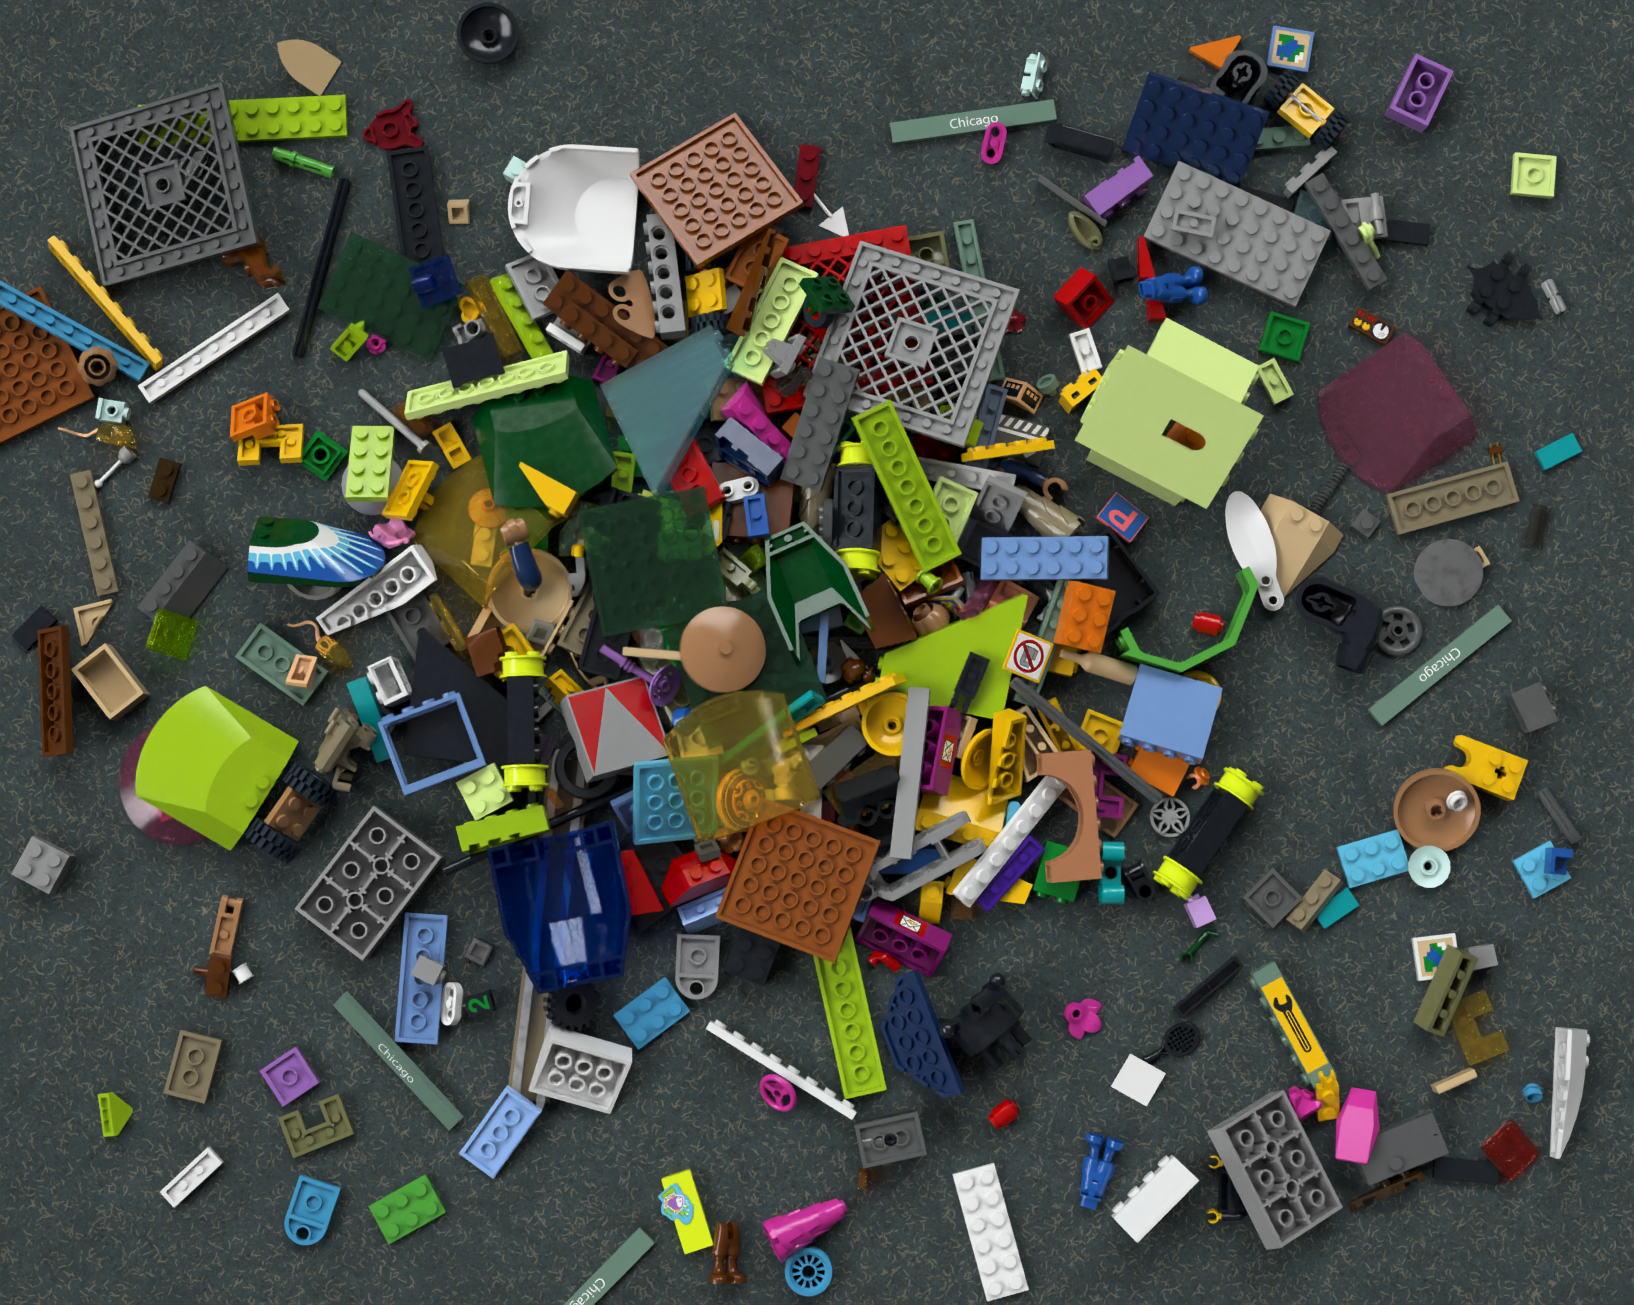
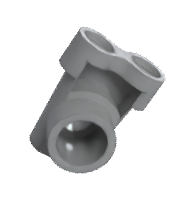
(467, 332)

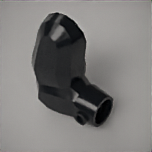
(1238, 78)
(1344, 614)

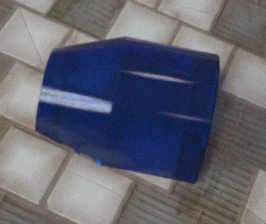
(565, 905)

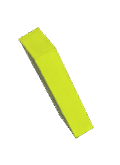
(697, 1233)

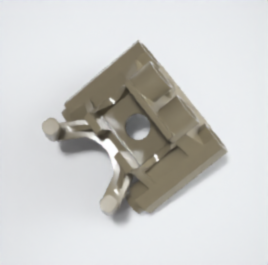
(341, 736)

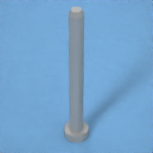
(423, 446)

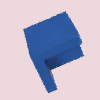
(1556, 860)

